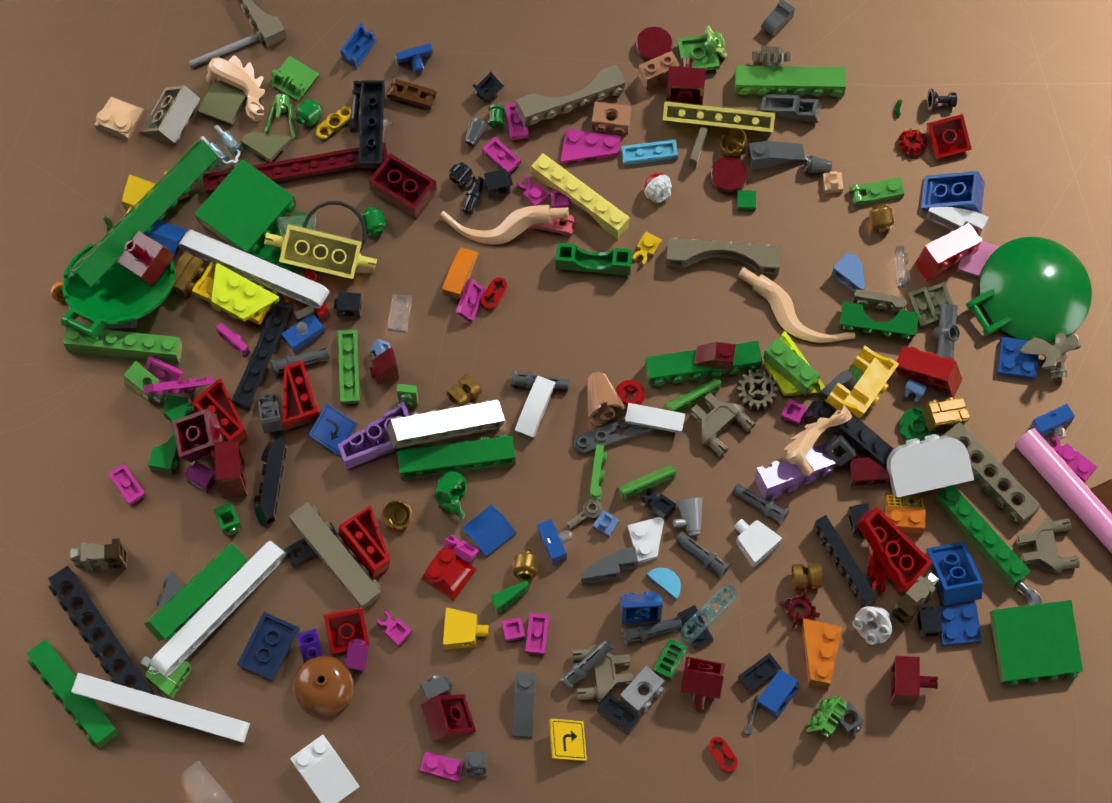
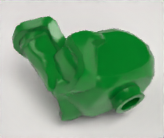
(450, 491)

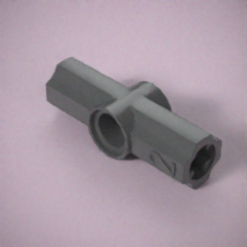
(947, 331)

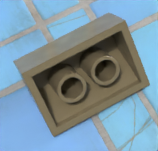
(170, 114)

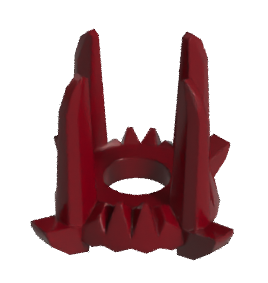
(796, 618)

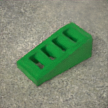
(507, 596)
(662, 672)

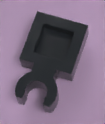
(658, 504)

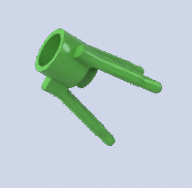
(280, 105)

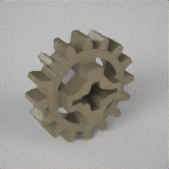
(771, 56)
(757, 381)

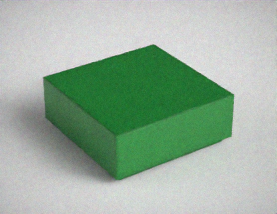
(746, 200)

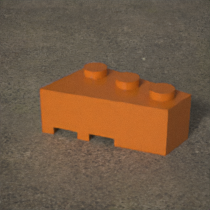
(820, 648)

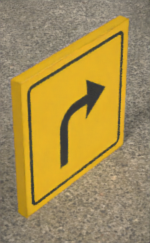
(567, 740)

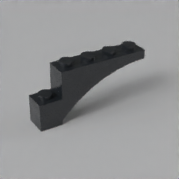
(854, 430)

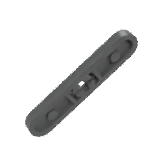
(586, 442)

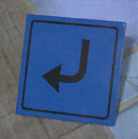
(332, 428)

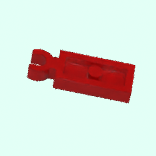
(876, 572)

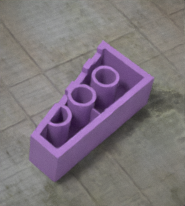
(371, 441)
(787, 476)

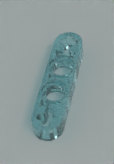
(706, 611)

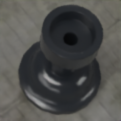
(934, 99)

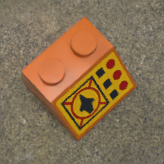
(906, 513)

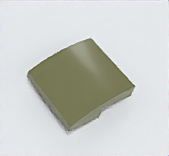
(222, 103)
(928, 303)

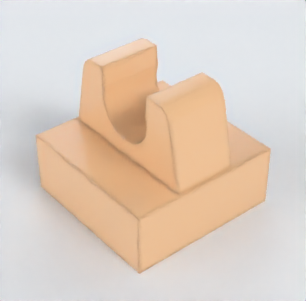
(833, 182)

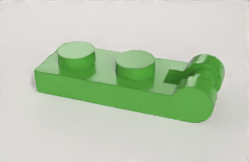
(877, 191)
(598, 474)

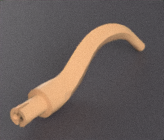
(511, 226)
(784, 310)

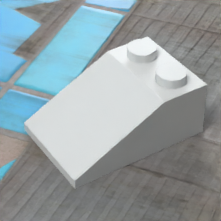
(324, 771)

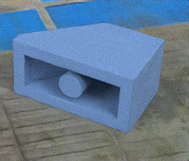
(850, 272)

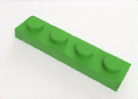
(348, 367)

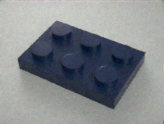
(268, 646)

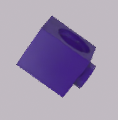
(309, 644)

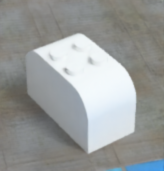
(928, 465)

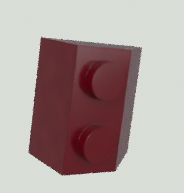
(448, 717)

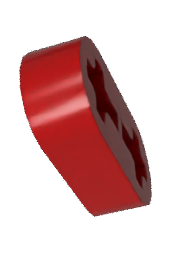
(497, 296)
(718, 757)

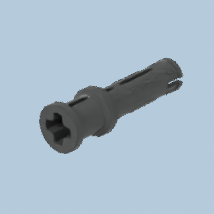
(308, 358)
(528, 380)
(768, 509)
(709, 559)
(642, 631)
(580, 669)

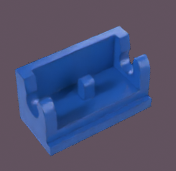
(358, 46)
(778, 693)

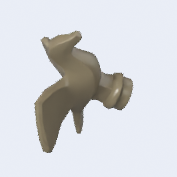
(1054, 354)

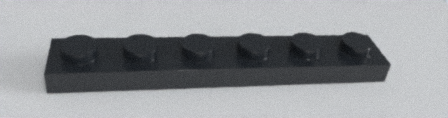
(262, 355)

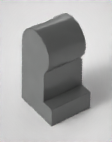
(778, 18)
(844, 378)

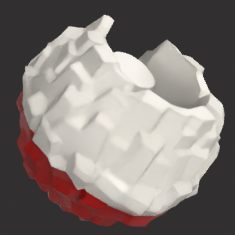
(657, 187)

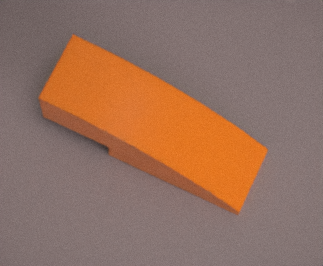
(459, 273)

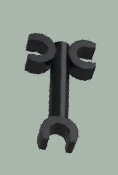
(353, 123)

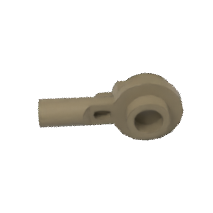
(591, 509)

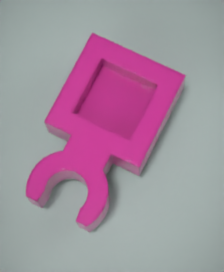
(533, 193)
(462, 549)
(396, 630)

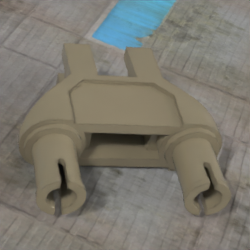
(717, 420)
(1045, 547)
(605, 674)

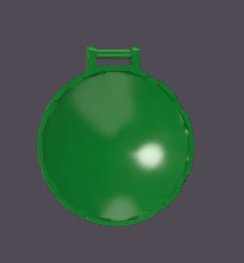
(1033, 290)
(115, 300)

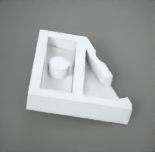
(646, 538)

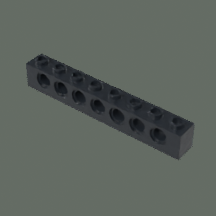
(66, 579)

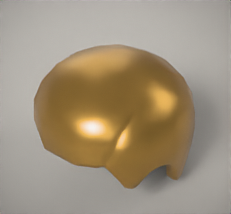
(734, 143)
(396, 514)

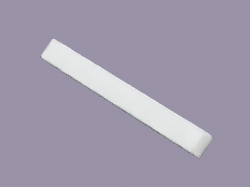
(254, 269)
(217, 609)
(160, 707)

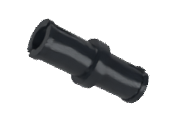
(473, 195)

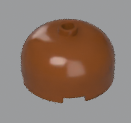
(327, 697)

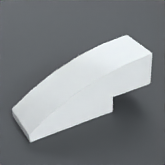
(955, 218)
(535, 406)

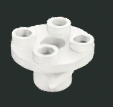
(873, 624)

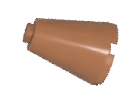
(603, 401)

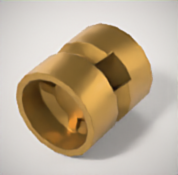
(459, 396)
(806, 576)

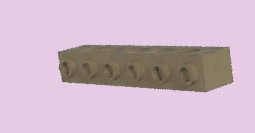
(1001, 477)

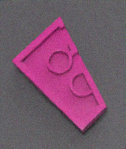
(586, 145)
(174, 387)

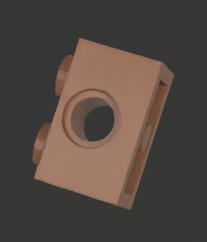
(656, 70)
(620, 113)

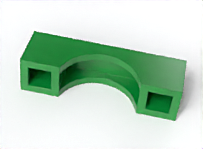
(610, 262)
(854, 316)
(165, 457)

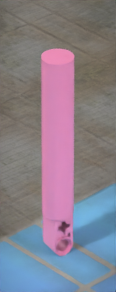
(1067, 485)

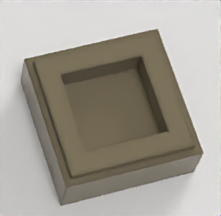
(303, 312)

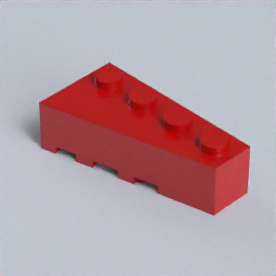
(895, 551)

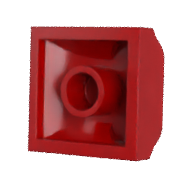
(948, 136)
(448, 573)
(345, 627)

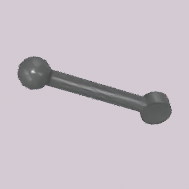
(748, 730)

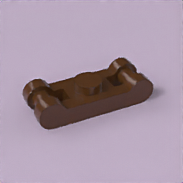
(411, 94)

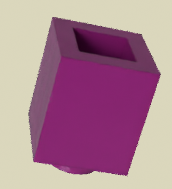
(200, 476)
(357, 654)

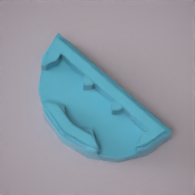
(666, 580)

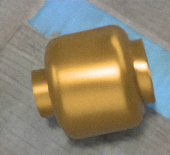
(882, 217)
(525, 566)

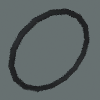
(342, 204)

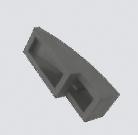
(791, 107)
(610, 566)

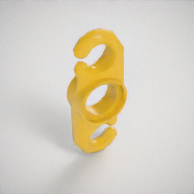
(330, 129)

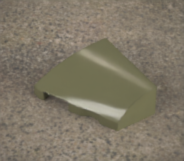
(265, 144)

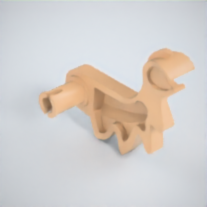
(242, 78)
(803, 441)

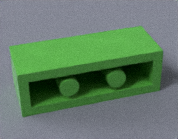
(791, 366)

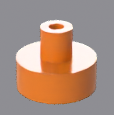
(57, 292)

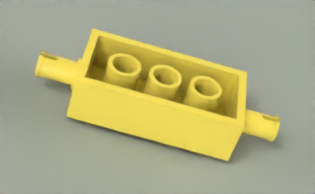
(320, 251)

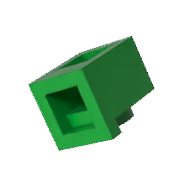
(225, 513)

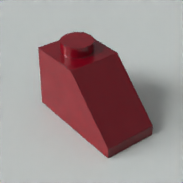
(715, 355)
(384, 367)
(866, 472)

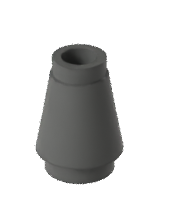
(475, 131)
(817, 165)

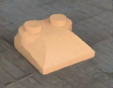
(118, 118)

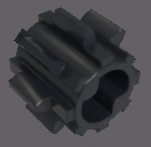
(460, 174)

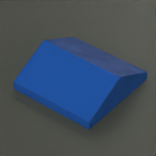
(167, 235)
(489, 530)

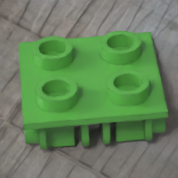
(293, 78)
(822, 719)

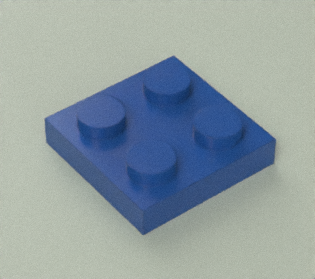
(1013, 362)
(960, 624)

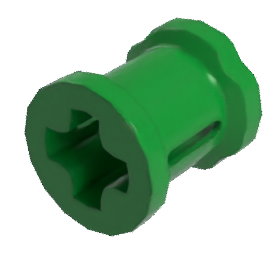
(496, 116)

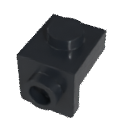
(488, 87)

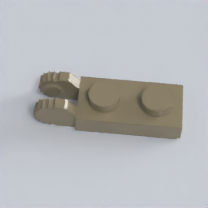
(879, 300)

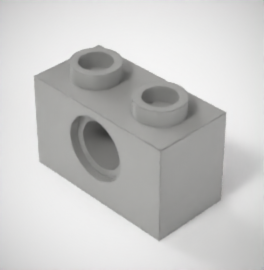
(645, 679)

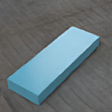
(649, 152)

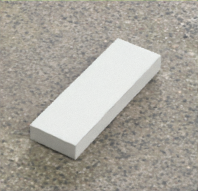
(655, 418)

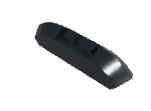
(267, 503)

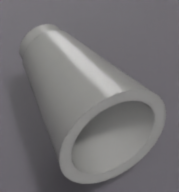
(691, 515)

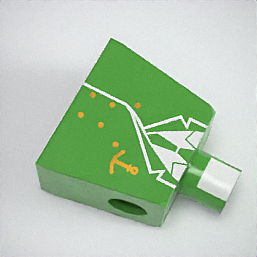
(137, 377)
(166, 685)

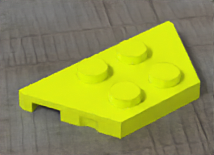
(239, 295)
(783, 384)

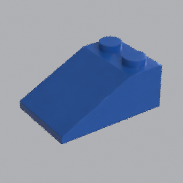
(954, 190)
(956, 573)
(641, 608)

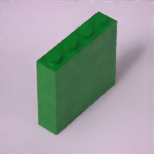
(245, 208)
(1036, 642)

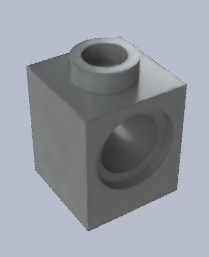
(850, 728)

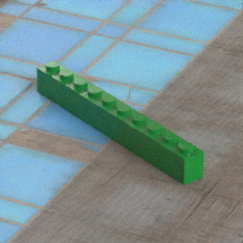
(145, 213)

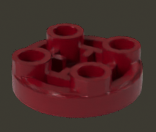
(653, 43)
(729, 174)

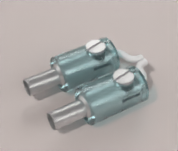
(230, 144)

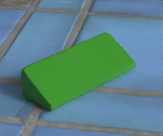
(693, 395)
(647, 481)

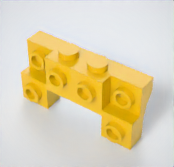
(204, 288)
(865, 392)

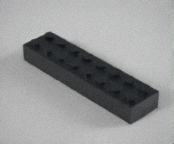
(371, 123)
(844, 561)

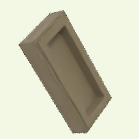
(698, 147)

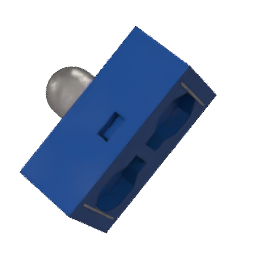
(303, 333)
(1054, 422)
(553, 540)

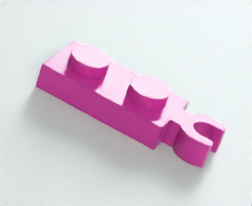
(1077, 462)

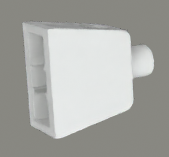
(756, 541)

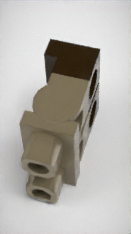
(100, 556)
(914, 599)

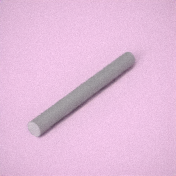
(224, 50)

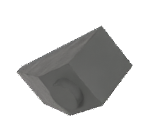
(774, 153)
(524, 704)

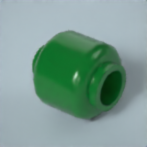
(308, 112)
(374, 221)

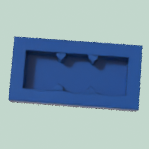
(414, 55)

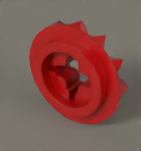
(917, 148)
(631, 386)

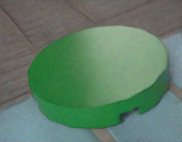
(913, 425)

